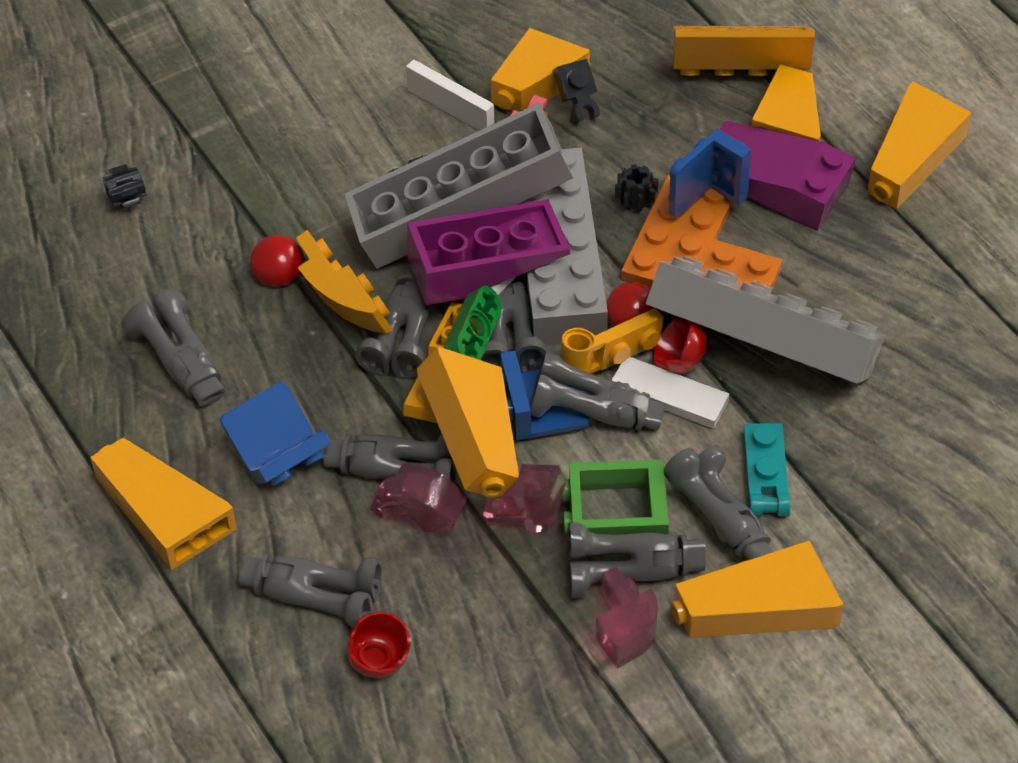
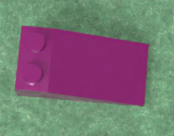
(793, 173)
(482, 248)

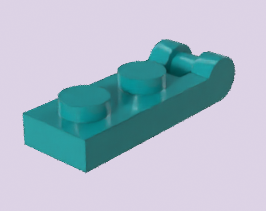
(766, 469)

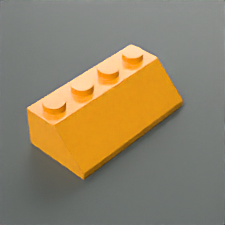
(741, 48)

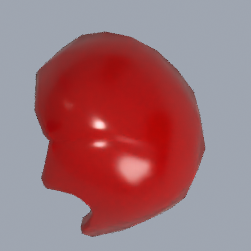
(277, 260)
(627, 302)
(680, 346)
(378, 645)

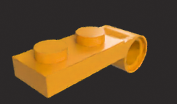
(612, 346)

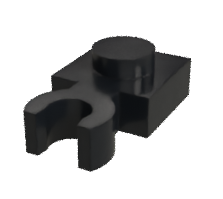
(576, 85)

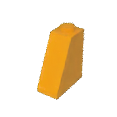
(530, 69)
(790, 105)

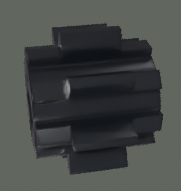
(124, 186)
(636, 188)

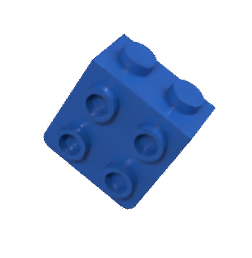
(713, 163)
(519, 392)
(273, 435)

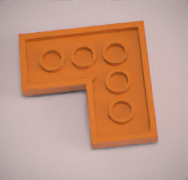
(694, 236)

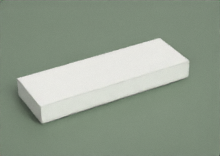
(449, 96)
(679, 394)

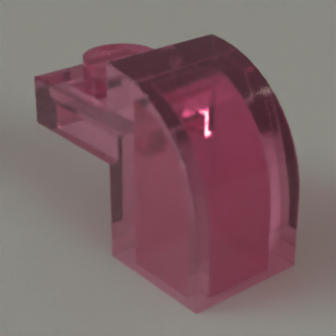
(422, 495)
(530, 500)
(631, 623)

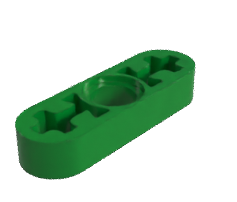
(484, 322)

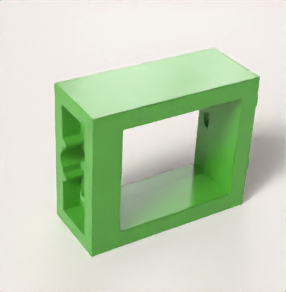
(618, 475)

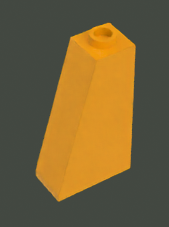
(917, 142)
(473, 419)
(163, 504)
(760, 596)

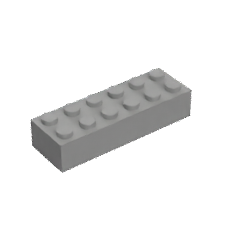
(473, 174)
(571, 288)
(766, 320)

